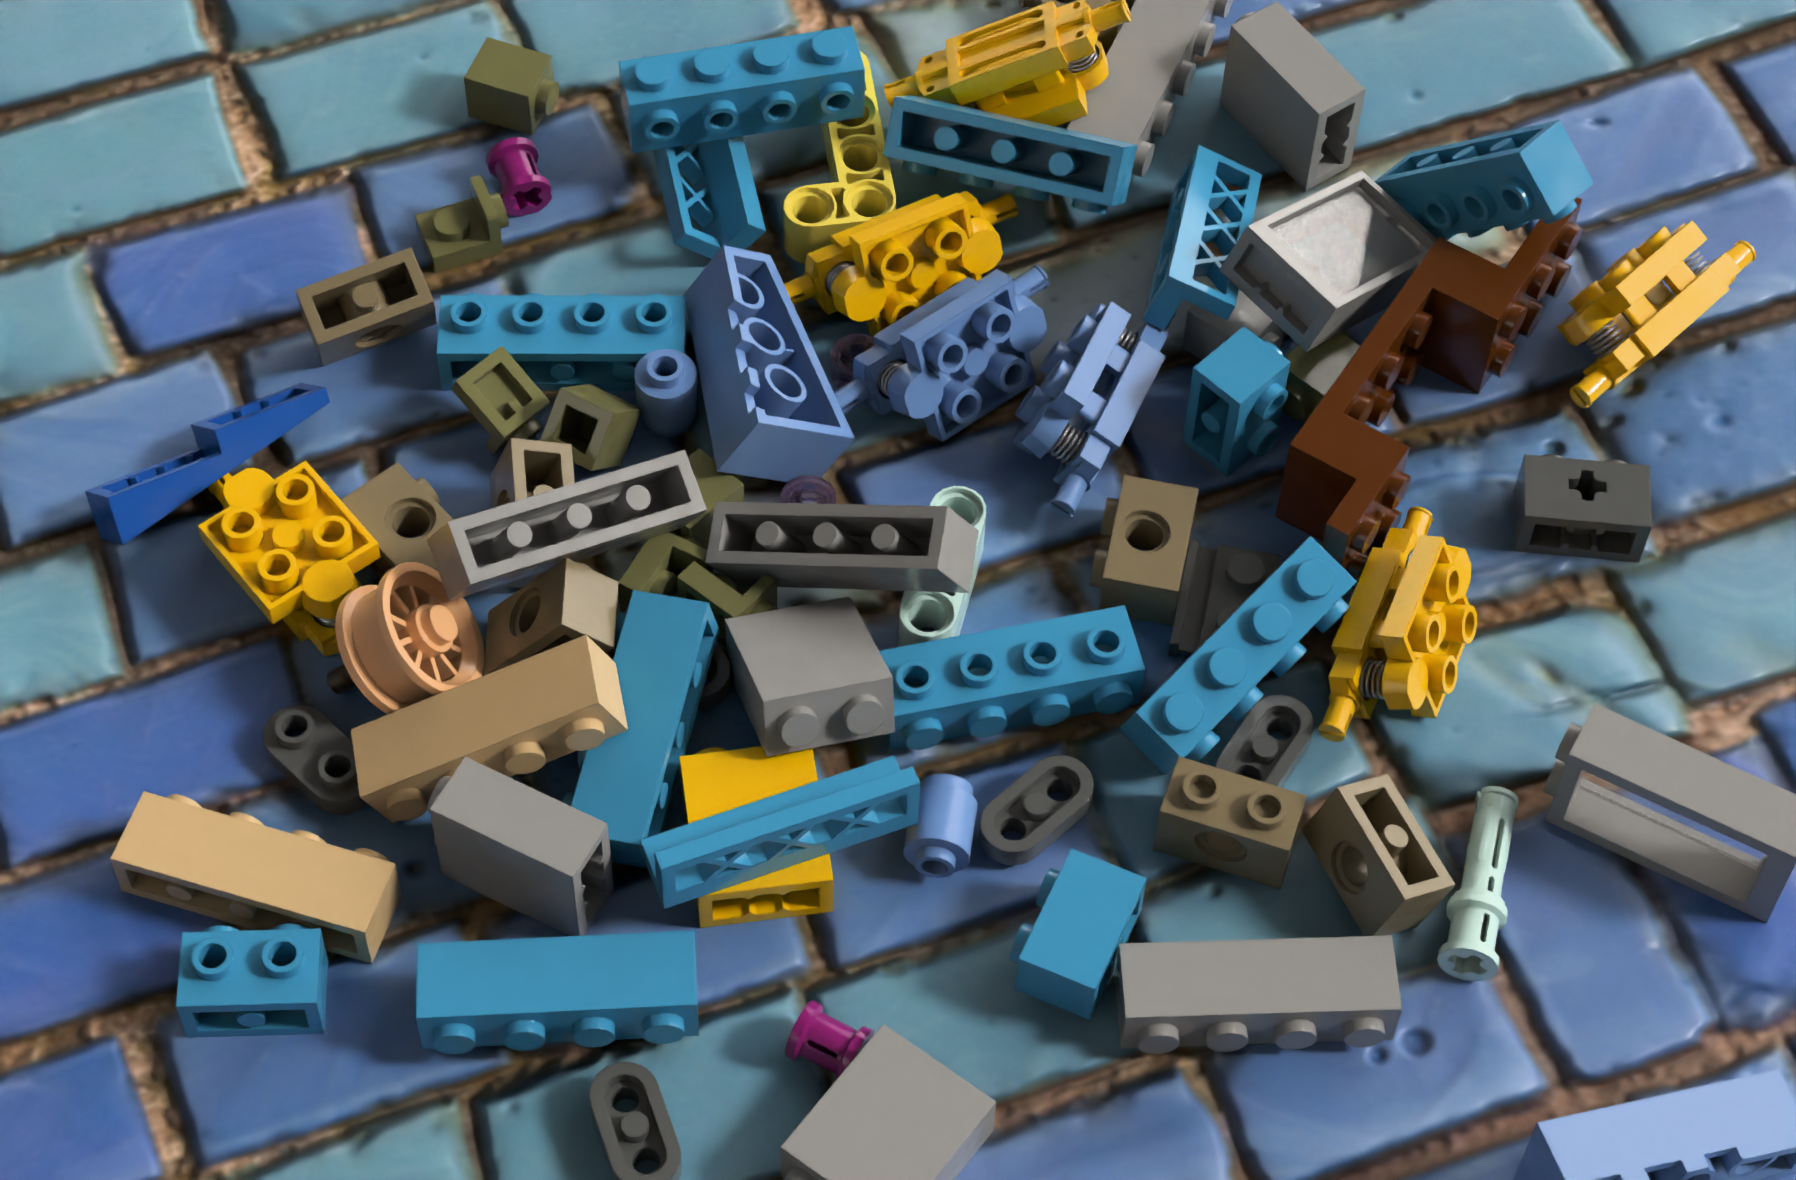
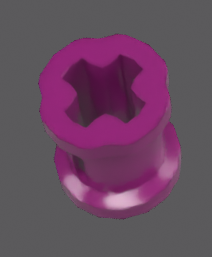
(515, 167)
(825, 1039)

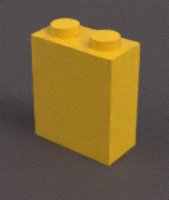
(727, 779)

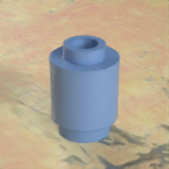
(666, 392)
(944, 827)

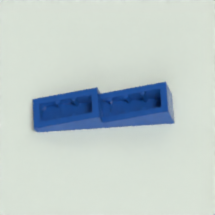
(223, 441)

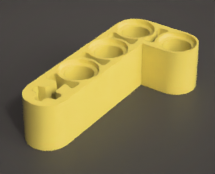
(859, 179)

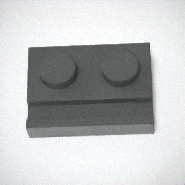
(1213, 588)

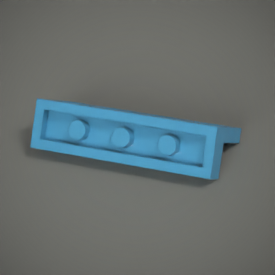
(722, 196)
(1190, 226)
(781, 830)

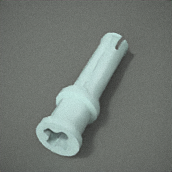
(1477, 907)

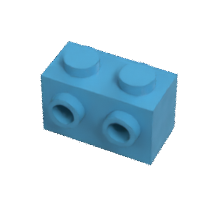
(1236, 401)
(1077, 933)
(252, 981)

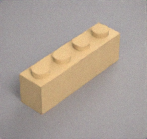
(502, 720)
(256, 874)

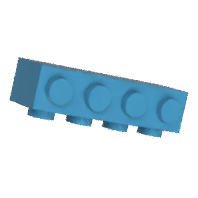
(742, 89)
(1010, 151)
(1490, 181)
(559, 336)
(1238, 654)
(661, 670)
(1013, 677)
(557, 991)

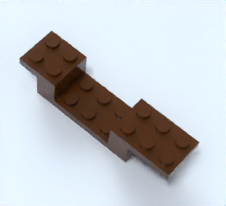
(1448, 317)

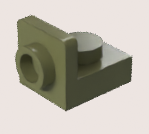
(464, 229)
(502, 399)
(658, 566)
(723, 595)

